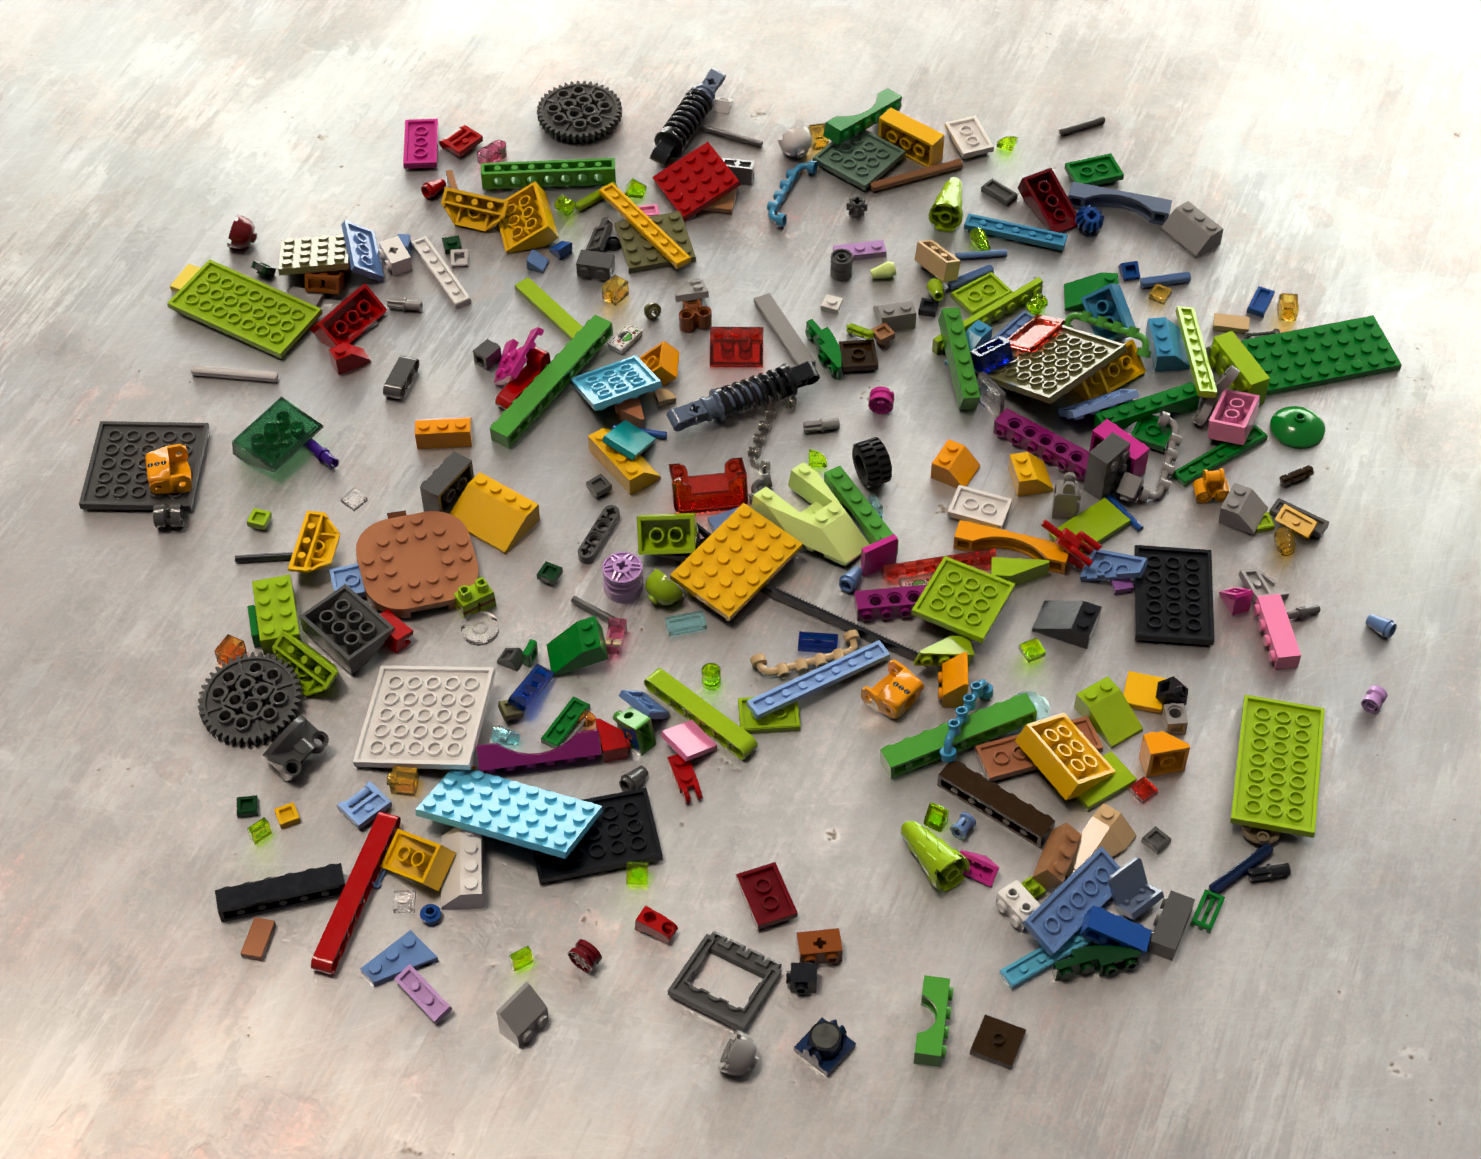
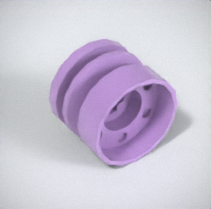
(622, 577)

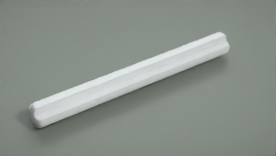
(234, 373)

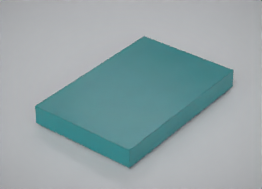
(628, 439)

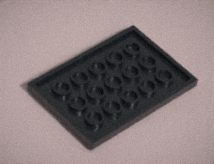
(1174, 596)
(618, 836)

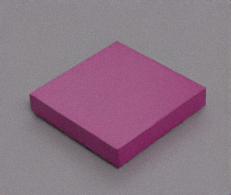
(879, 554)

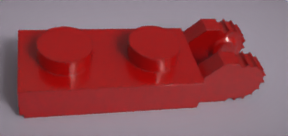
(684, 777)

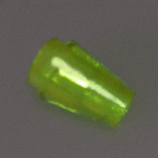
(980, 239)

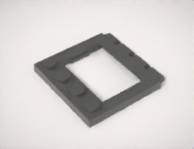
(718, 1007)

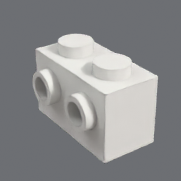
(1016, 903)

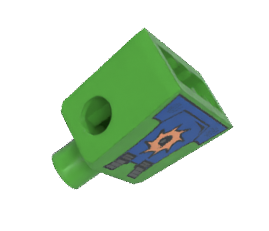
(636, 728)

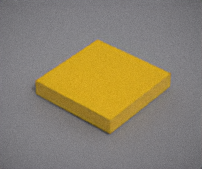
(1141, 692)

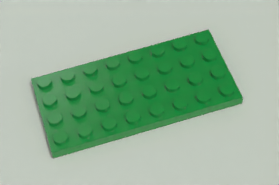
(1323, 354)

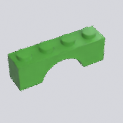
(929, 1043)

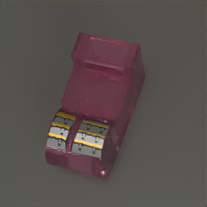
(492, 152)
(616, 635)

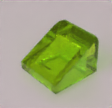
(635, 189)
(936, 817)

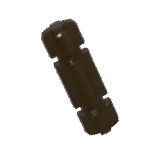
(1296, 475)

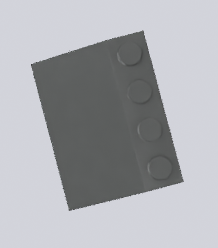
(346, 628)

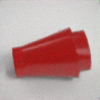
(432, 188)

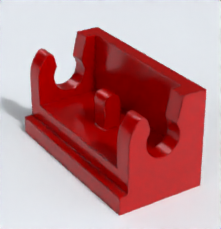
(402, 632)

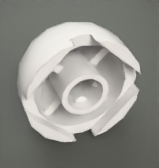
(796, 142)

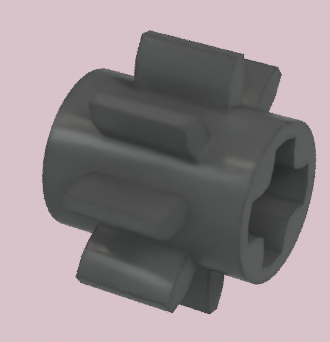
(856, 207)

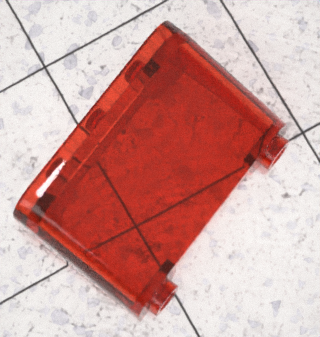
(709, 491)

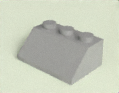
(1192, 229)

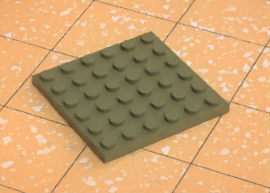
(1057, 364)

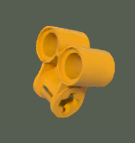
(1211, 485)

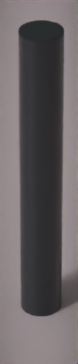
(263, 557)

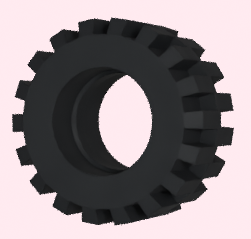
(872, 462)

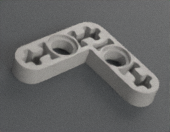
(1207, 403)

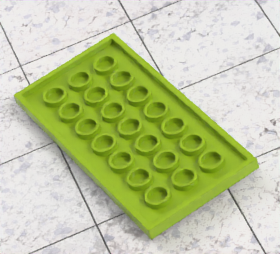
(245, 308)
(1278, 766)

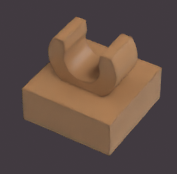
(883, 334)

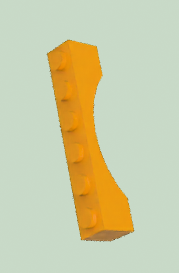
(976, 537)

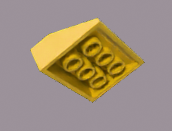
(528, 220)
(495, 512)
(1064, 755)

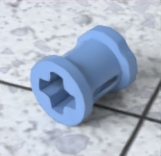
(962, 821)

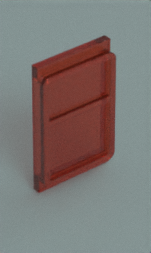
(1035, 332)

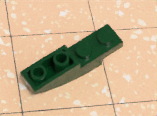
(1103, 958)

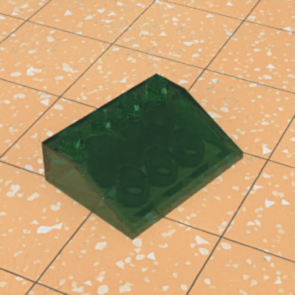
(275, 436)

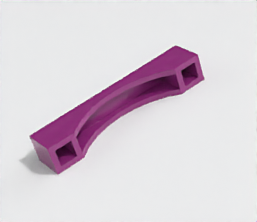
(581, 744)

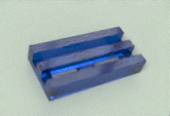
(817, 644)

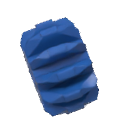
(1089, 219)

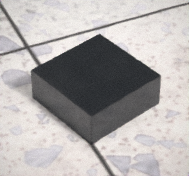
(928, 307)

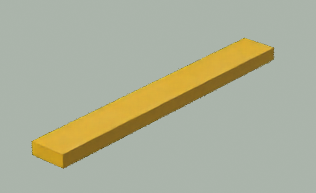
(645, 226)

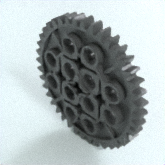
(579, 111)
(258, 724)

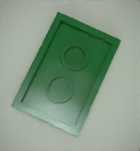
(1094, 170)

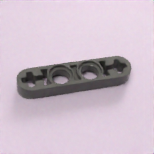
(602, 535)

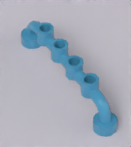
(785, 186)
(979, 689)

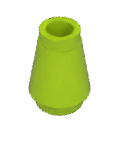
(935, 289)

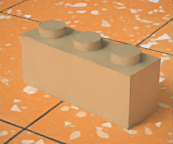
(937, 260)

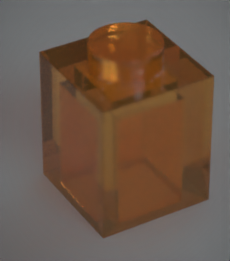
(229, 648)

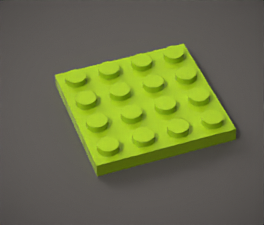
(963, 599)

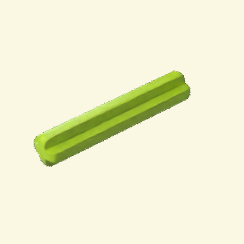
(590, 199)

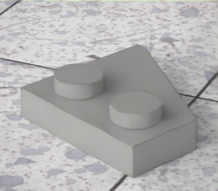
(692, 290)
(1260, 583)

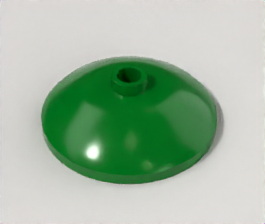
(1297, 427)

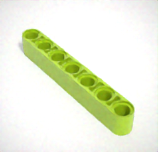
(701, 712)

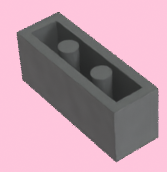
(1170, 925)

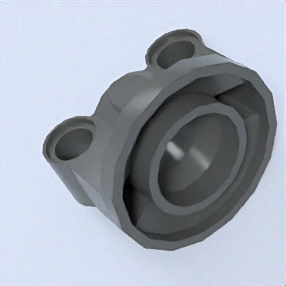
(294, 747)

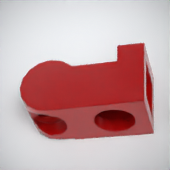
(655, 925)

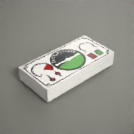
(625, 338)

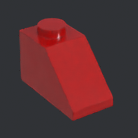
(347, 357)
(612, 742)

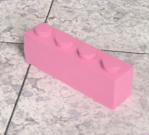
(1277, 631)

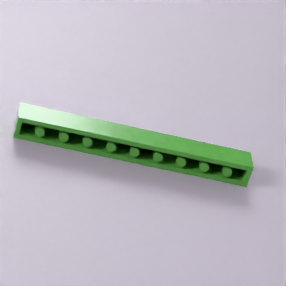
(551, 381)

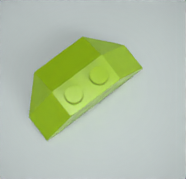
(312, 668)

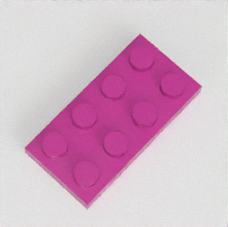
(420, 143)

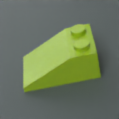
(1108, 712)

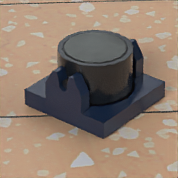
(825, 1042)

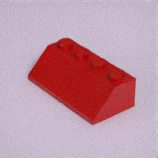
(346, 314)

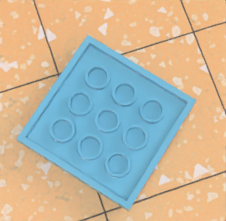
(616, 383)

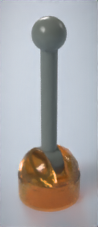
(586, 720)

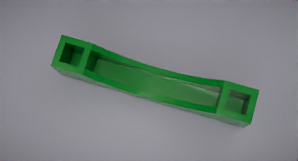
(844, 127)
(1177, 399)

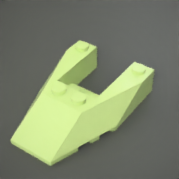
(820, 526)

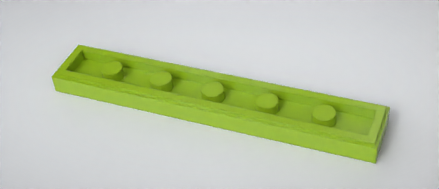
(548, 307)

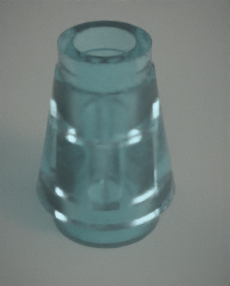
(504, 736)

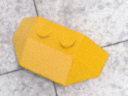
(473, 209)
(315, 543)

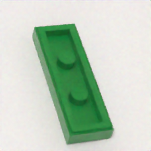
(564, 723)

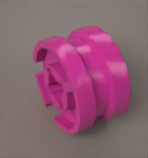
(881, 400)

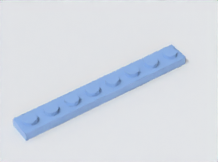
(817, 679)

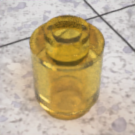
(1285, 541)

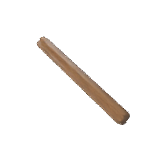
(916, 175)

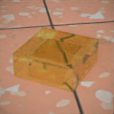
(1160, 293)

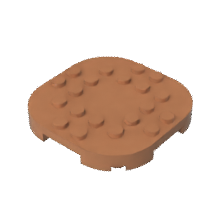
(415, 562)

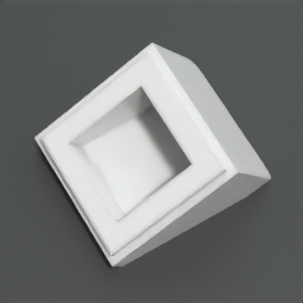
(722, 105)
(459, 257)

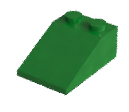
(1076, 289)
(577, 647)

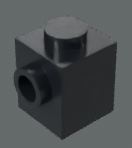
(1171, 691)
(802, 978)

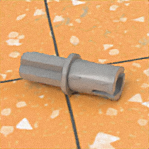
(405, 304)
(821, 425)

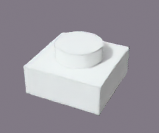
(831, 304)

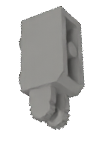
(1065, 497)

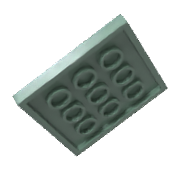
(860, 158)

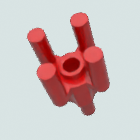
(1073, 543)

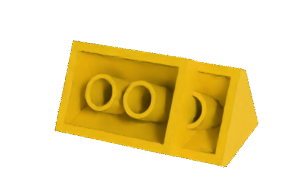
(1114, 375)

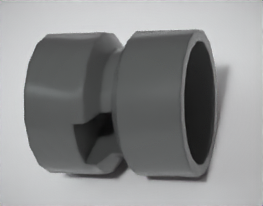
(841, 265)
(162, 518)

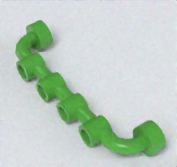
(1115, 327)

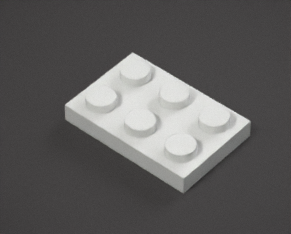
(969, 137)
(979, 507)

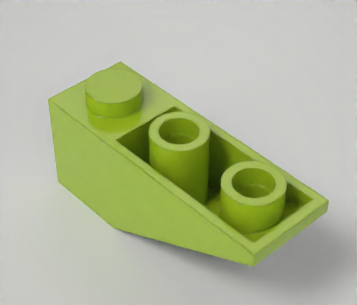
(1018, 569)
(944, 651)

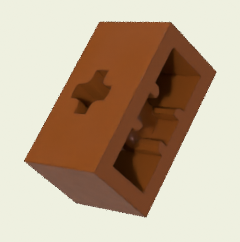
(819, 946)

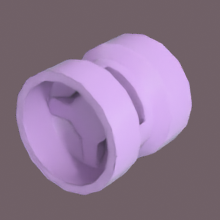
(1373, 700)

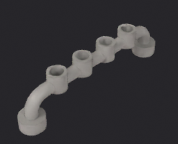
(1170, 455)

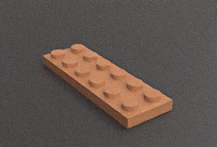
(1006, 759)

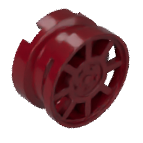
(584, 955)

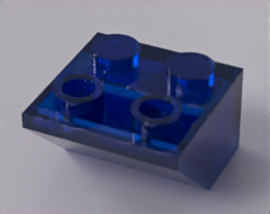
(992, 355)

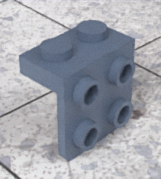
(1131, 890)

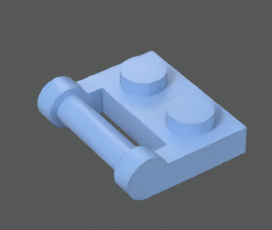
(368, 808)

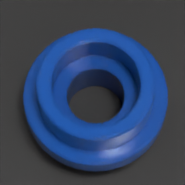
(432, 918)

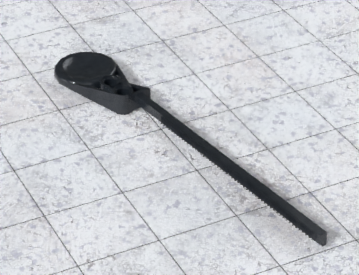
(811, 609)

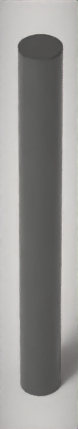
(730, 135)

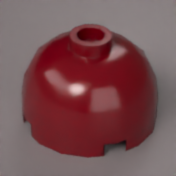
(242, 233)

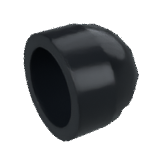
(613, 243)

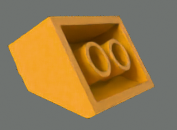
(443, 433)

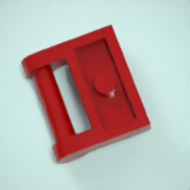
(461, 141)

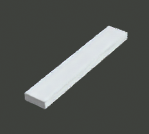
(441, 272)

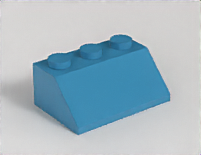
(1109, 303)
(1166, 345)

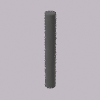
(1083, 125)
(591, 608)

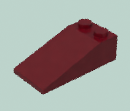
(1048, 200)

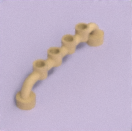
(801, 665)

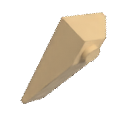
(1105, 829)

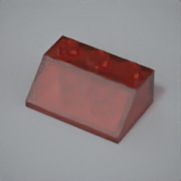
(736, 346)

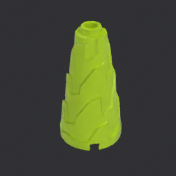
(947, 209)
(938, 859)

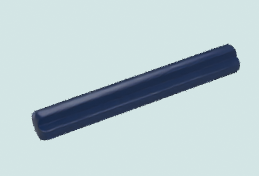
(1241, 868)

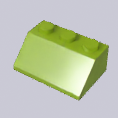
(666, 533)

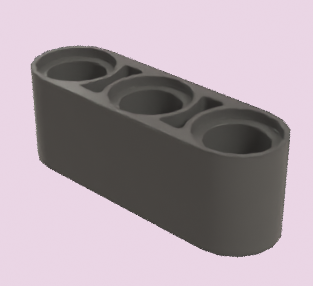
(401, 377)

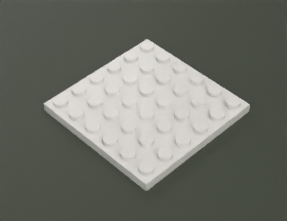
(425, 717)

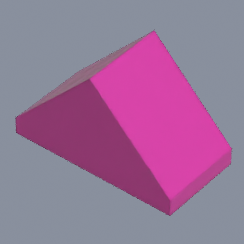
(1237, 599)

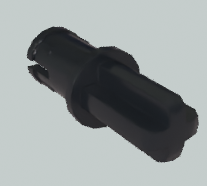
(1269, 872)

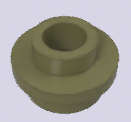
(652, 307)

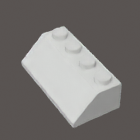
(465, 877)

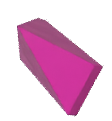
(980, 868)

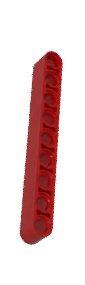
(355, 894)

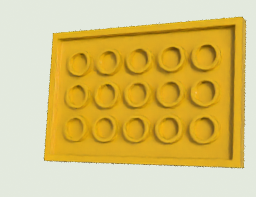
(736, 561)

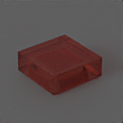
(1143, 790)

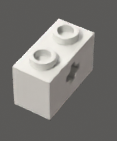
(395, 256)

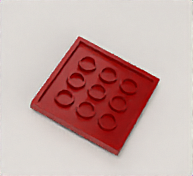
(696, 181)

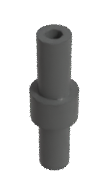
(1303, 612)

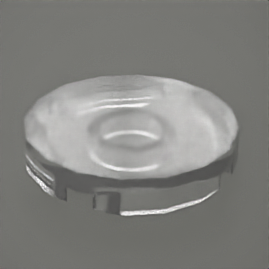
(479, 628)

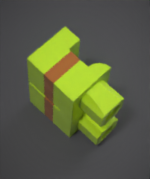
(474, 598)

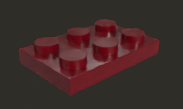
(766, 895)

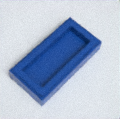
(1260, 301)

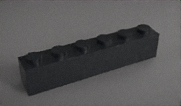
(280, 892)

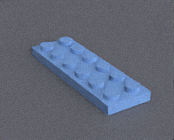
(1065, 908)

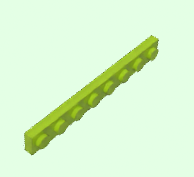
(997, 309)
(1196, 352)

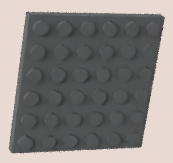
(118, 463)

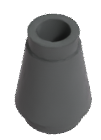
(633, 779)

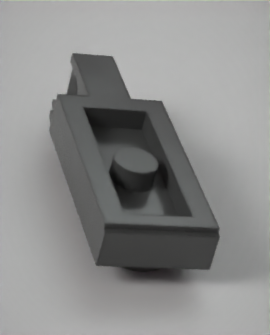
(600, 236)

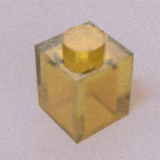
(818, 139)
(615, 290)
(1287, 307)
(403, 781)

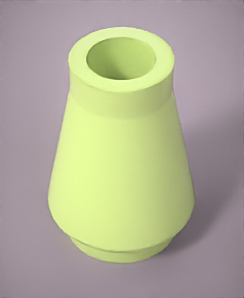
(885, 270)

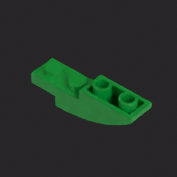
(827, 345)

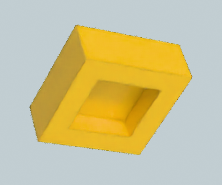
(287, 815)

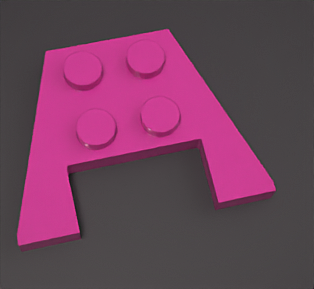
(514, 359)

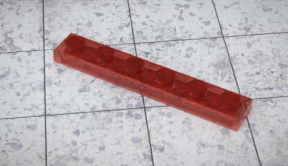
(930, 565)

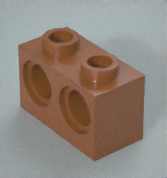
(325, 282)

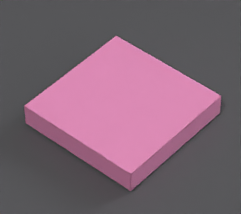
(688, 740)

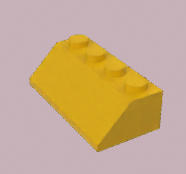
(629, 473)

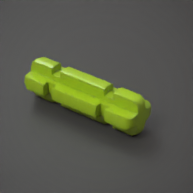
(860, 331)

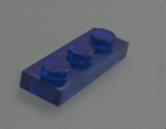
(530, 687)

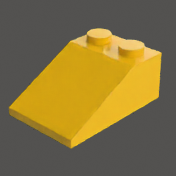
(418, 859)

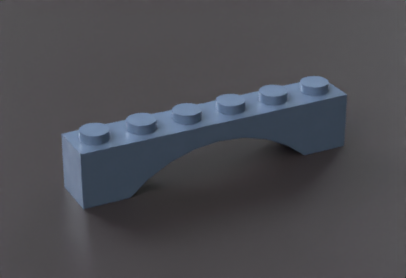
(1151, 208)

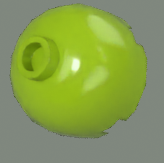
(661, 589)

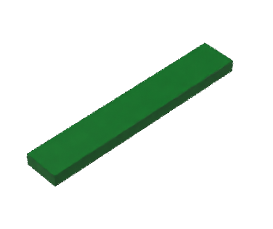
(1217, 457)

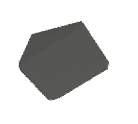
(511, 658)

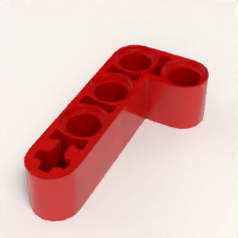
(536, 361)

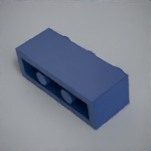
(1114, 930)

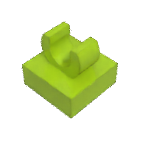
(1034, 888)

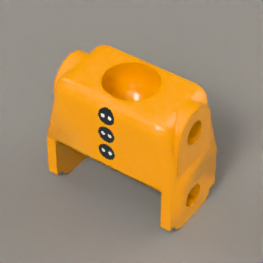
(168, 471)
(894, 692)

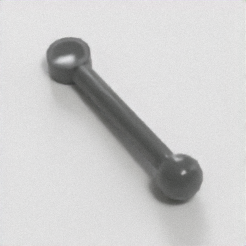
(1247, 334)

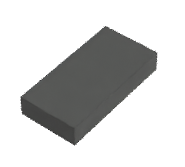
(999, 192)

